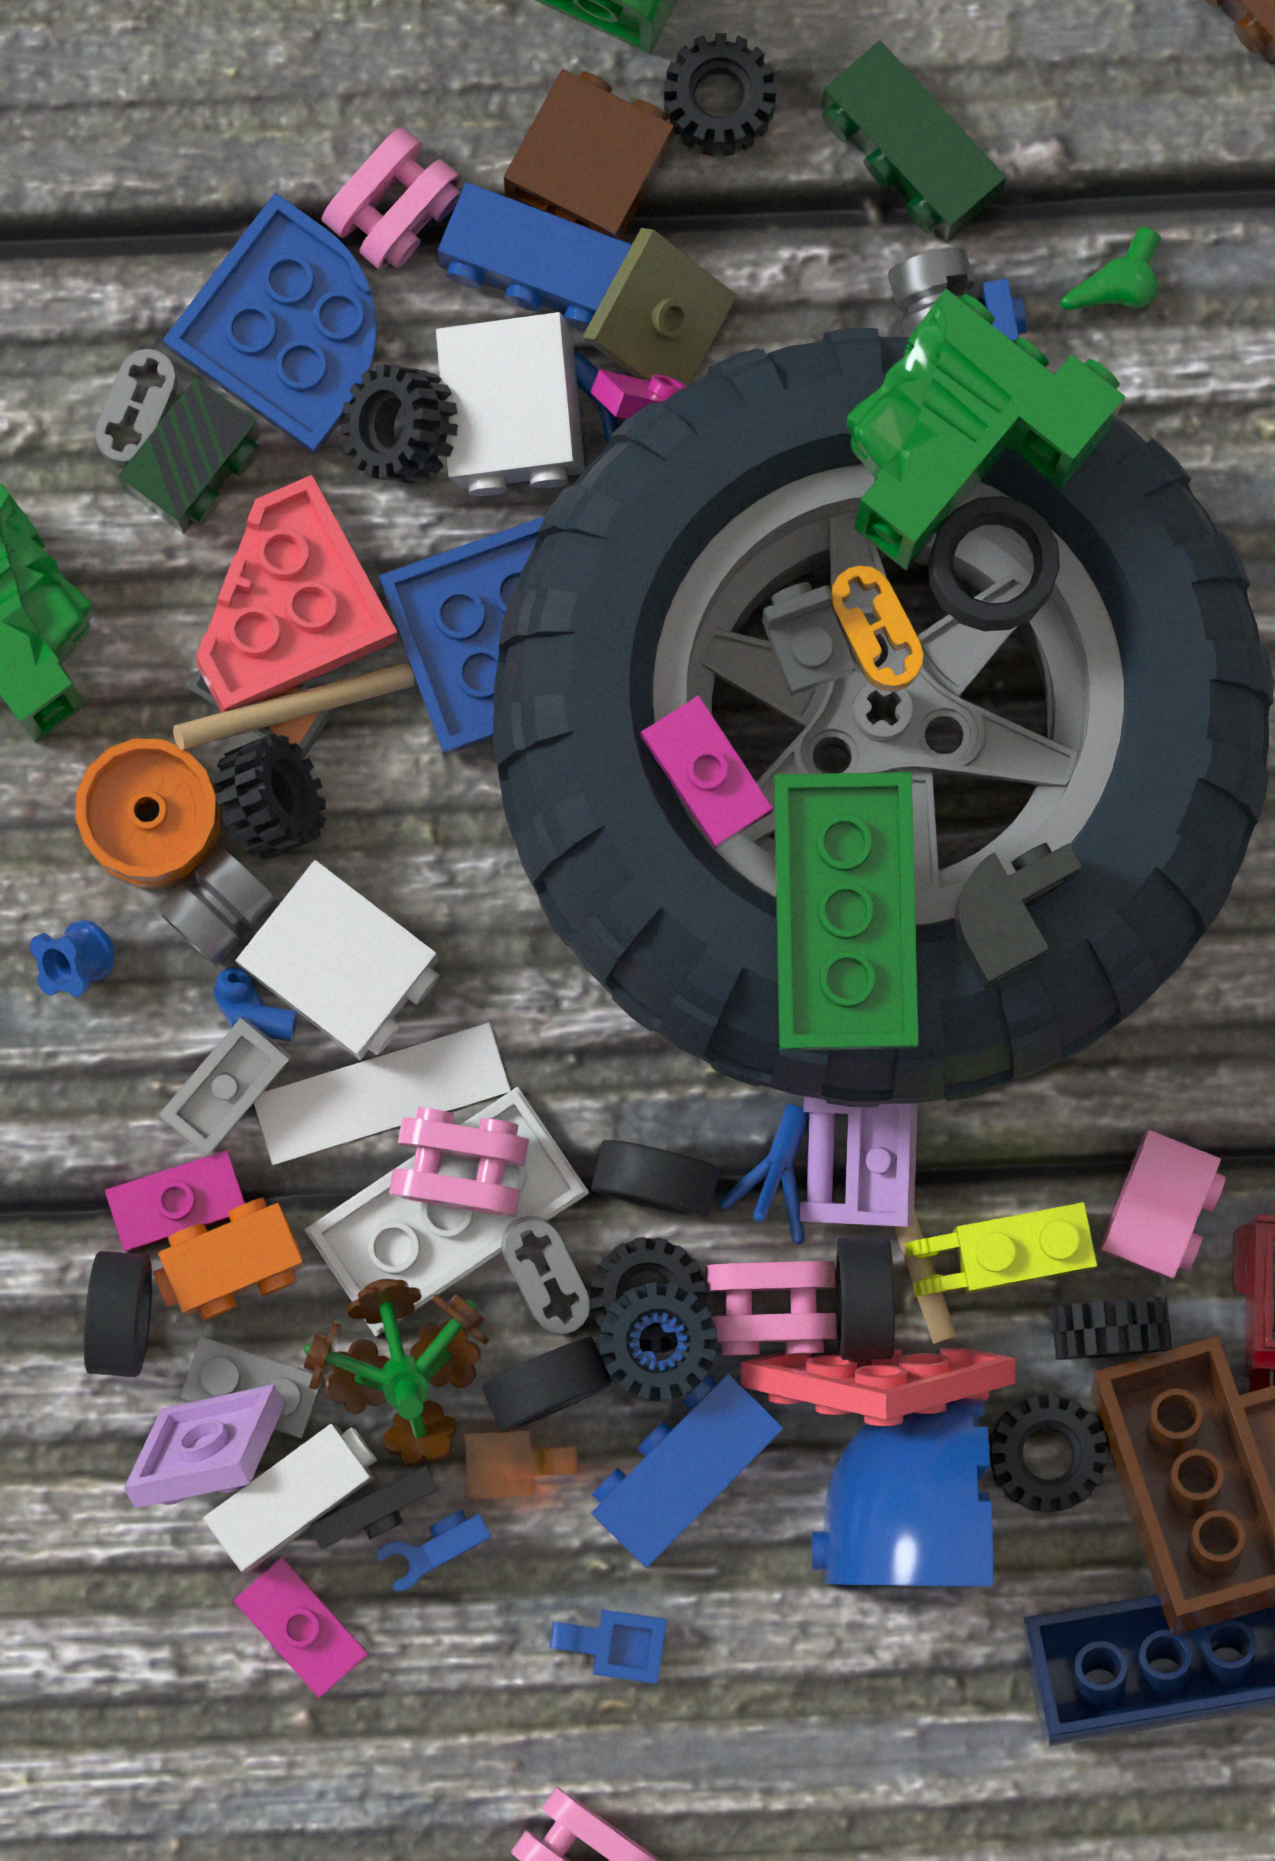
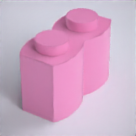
(1161, 1206)

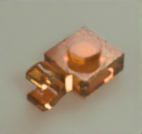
(506, 1464)

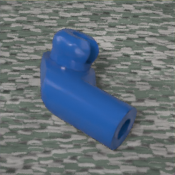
(238, 998)

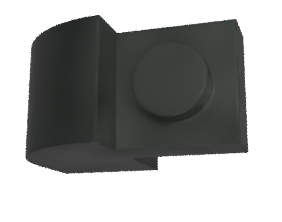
(992, 913)

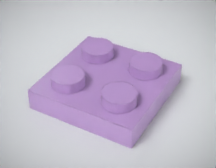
(204, 1447)

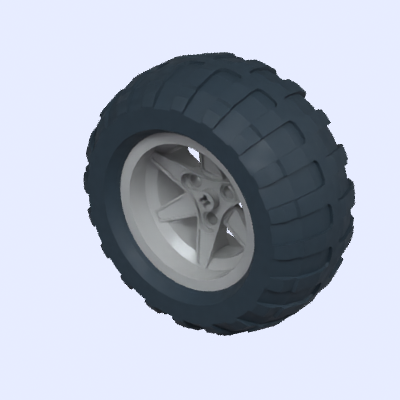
(639, 609)

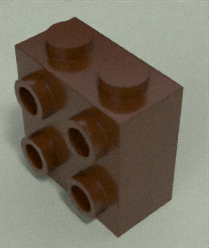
(589, 155)

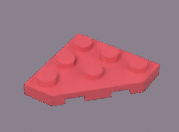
(289, 602)
(879, 1387)

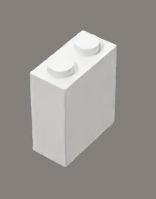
(512, 403)
(340, 962)
(292, 1496)

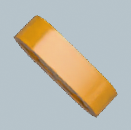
(891, 621)

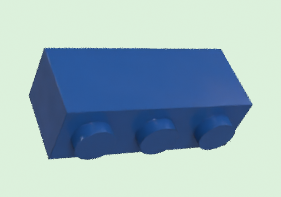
(529, 255)
(684, 1468)

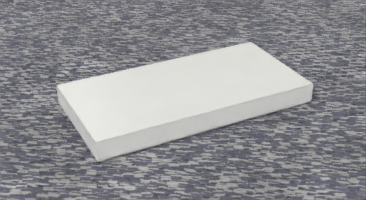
(435, 1244)

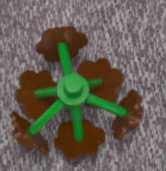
(403, 1380)

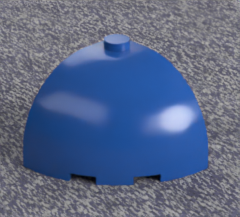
(910, 1504)

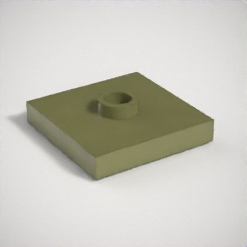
(659, 311)

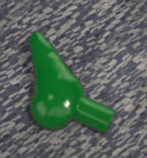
(1123, 280)

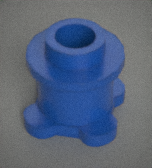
(73, 959)

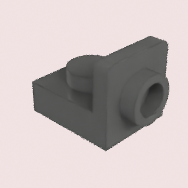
(807, 637)

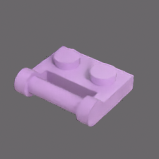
(878, 1164)

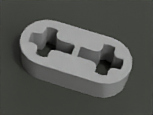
(123, 402)
(559, 1267)

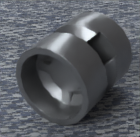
(923, 279)
(216, 905)

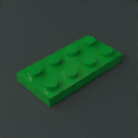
(845, 911)

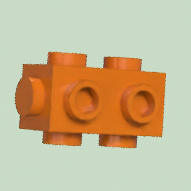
(211, 1267)

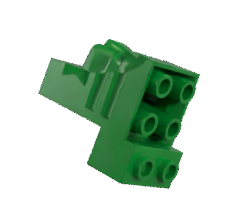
(955, 411)
(39, 626)

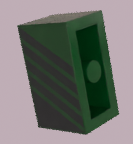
(191, 457)

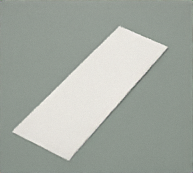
(380, 1093)

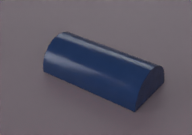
(1124, 1672)

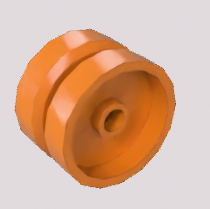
(128, 782)

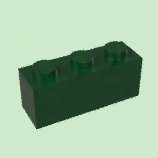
(911, 142)

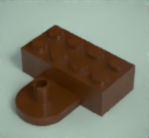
(1195, 1479)

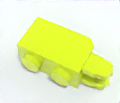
(1010, 1250)

